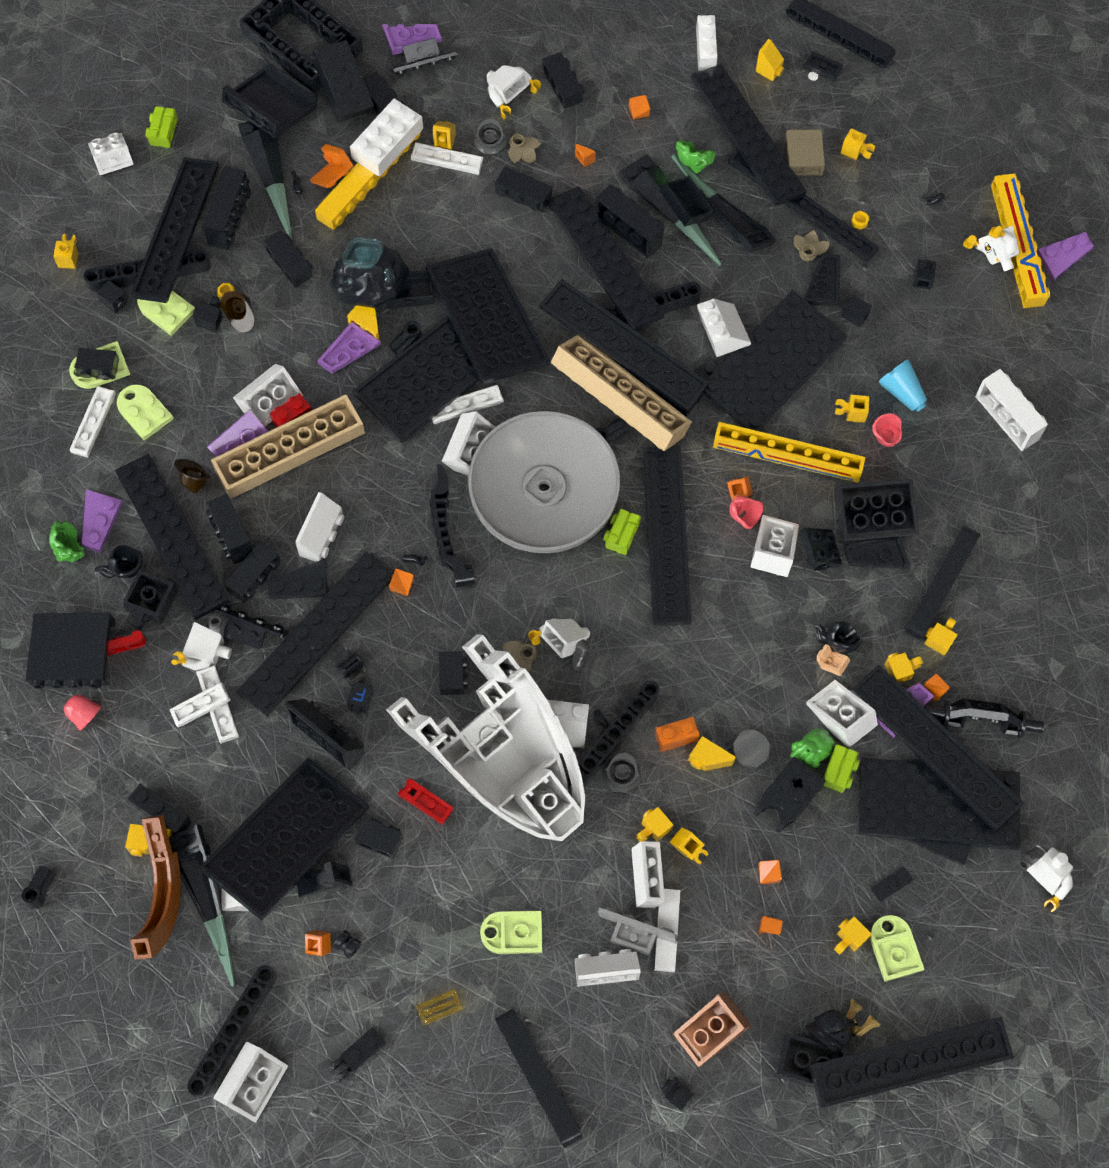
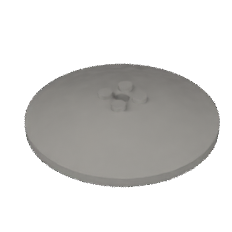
(548, 451)

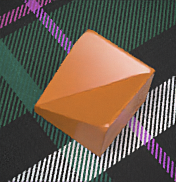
(639, 107)
(585, 155)
(739, 487)
(401, 582)
(936, 687)
(769, 872)
(770, 925)
(317, 943)

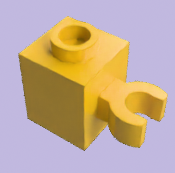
(855, 144)
(66, 252)
(856, 408)
(941, 637)
(901, 667)
(655, 825)
(688, 845)
(852, 935)

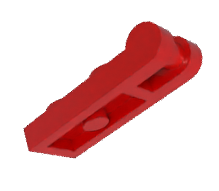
(122, 644)
(426, 802)

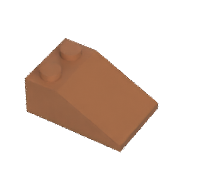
(712, 1029)

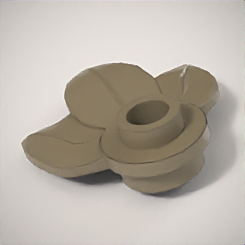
(524, 150)
(810, 244)
(517, 651)

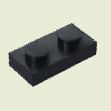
(823, 66)

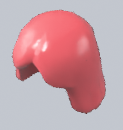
(888, 429)
(752, 508)
(81, 710)

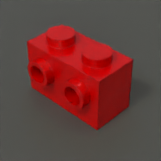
(292, 409)

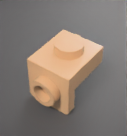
(832, 661)

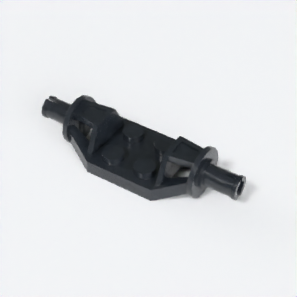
(982, 709)

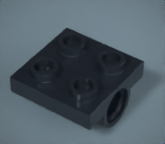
(821, 548)

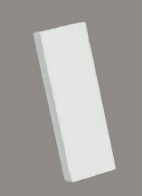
(200, 704)

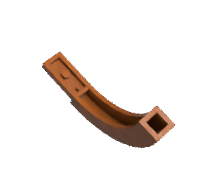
(166, 891)

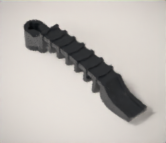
(438, 503)

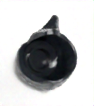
(122, 562)
(840, 637)

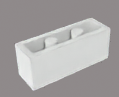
(706, 42)
(648, 874)

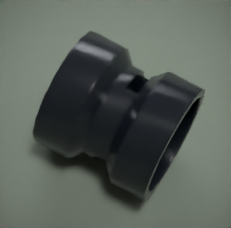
(347, 944)

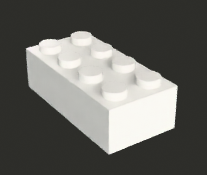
(386, 137)
(1011, 409)

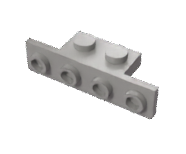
(635, 934)

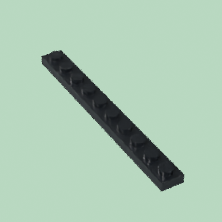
(819, 217)

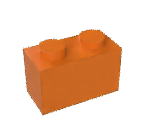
(676, 734)

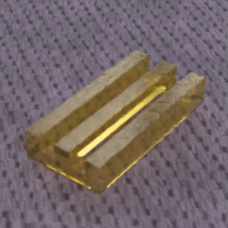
(441, 1015)

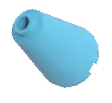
(905, 386)

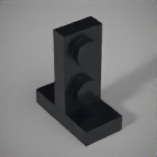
(323, 879)

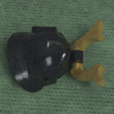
(835, 1028)

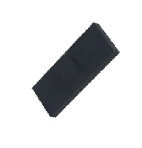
(891, 884)

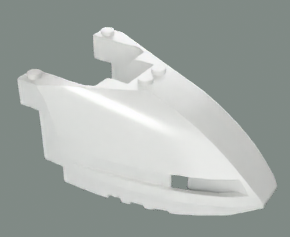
(509, 750)

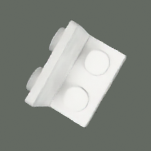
(110, 153)

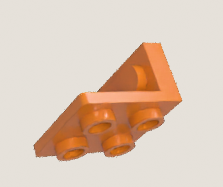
(338, 166)

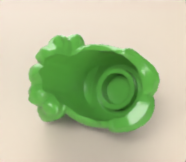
(692, 158)
(64, 542)
(813, 748)

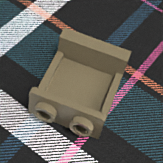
(805, 151)

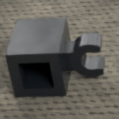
(924, 274)
(209, 315)

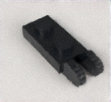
(358, 1053)

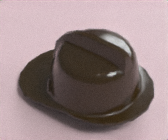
(238, 311)
(191, 474)

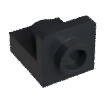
(676, 1093)

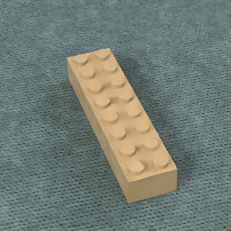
(621, 392)
(288, 446)

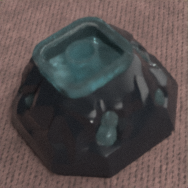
(368, 273)

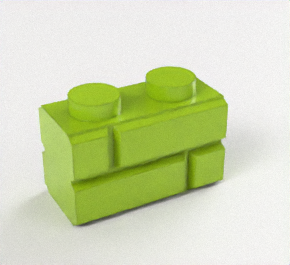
(162, 127)
(622, 532)
(840, 768)

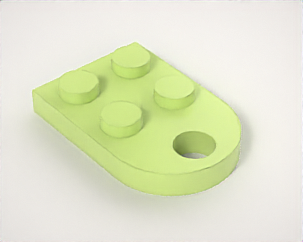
(168, 315)
(88, 383)
(144, 411)
(516, 932)
(896, 949)

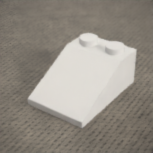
(775, 546)
(843, 713)

